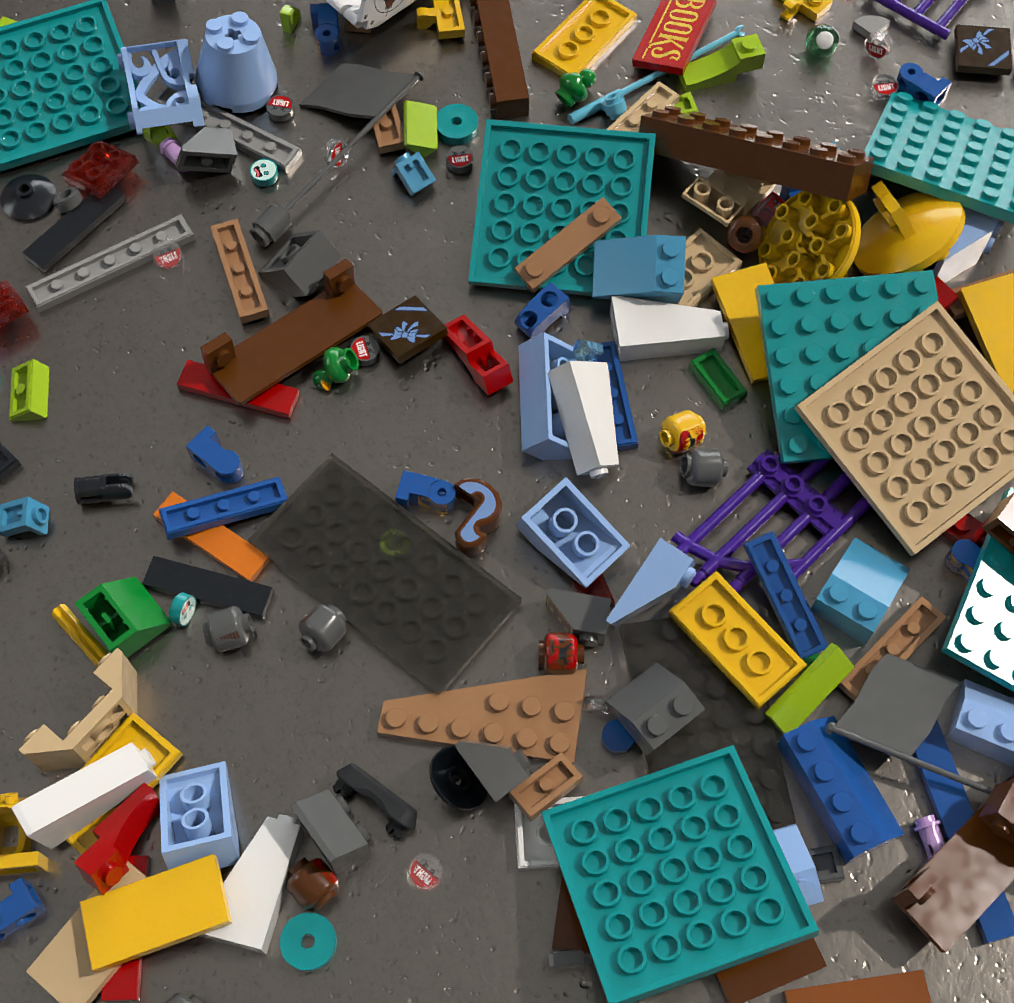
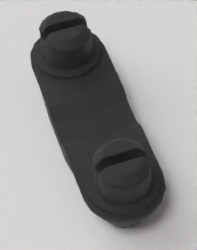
(355, 778)

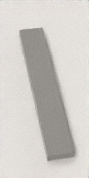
(246, 136)
(106, 264)

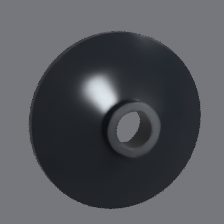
(28, 197)
(455, 780)

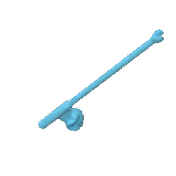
(614, 102)

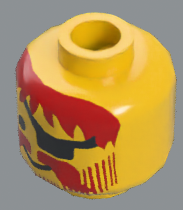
(682, 431)

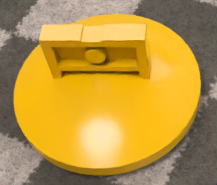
(907, 232)
(811, 239)

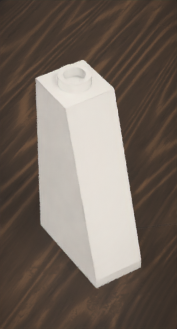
(664, 329)
(586, 415)
(84, 795)
(259, 885)

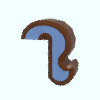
(482, 520)

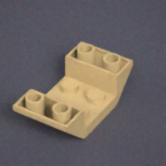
(727, 195)
(88, 735)

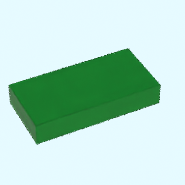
(718, 379)

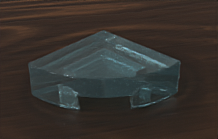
(587, 350)

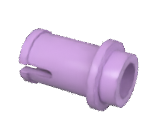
(170, 149)
(929, 834)

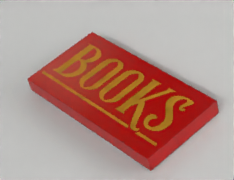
(673, 35)

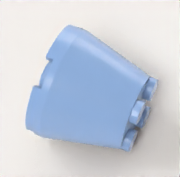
(235, 65)

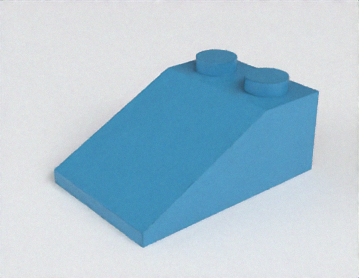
(640, 268)
(859, 591)

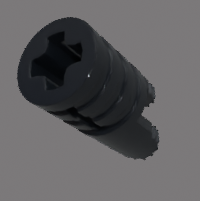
(103, 488)

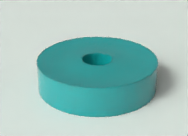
(461, 115)
(308, 958)

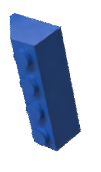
(839, 789)

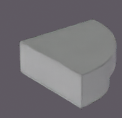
(868, 24)

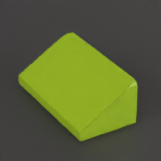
(420, 127)
(29, 391)

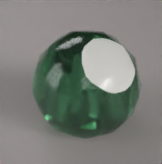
(822, 40)

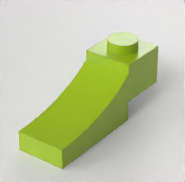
(722, 66)

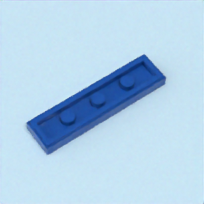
(623, 420)
(222, 508)
(785, 595)

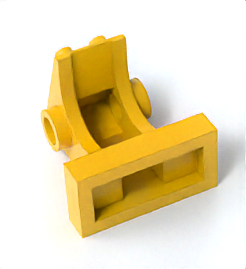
(19, 858)

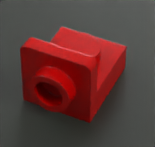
(966, 528)

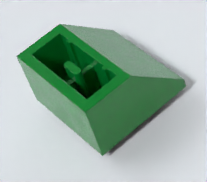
(123, 614)

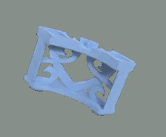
(153, 113)

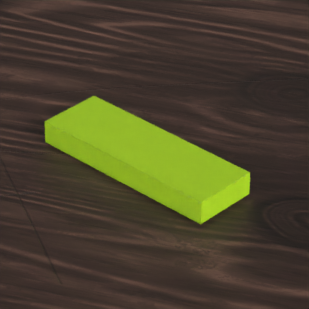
(810, 689)

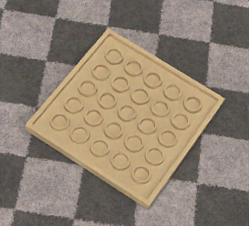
(919, 427)

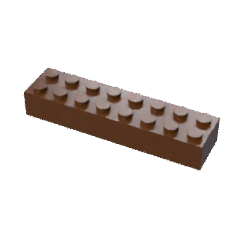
(759, 154)

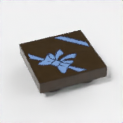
(983, 50)
(407, 329)

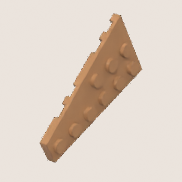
(525, 713)

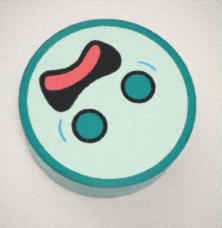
(264, 172)
(182, 609)

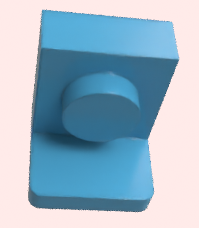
(413, 172)
(23, 516)

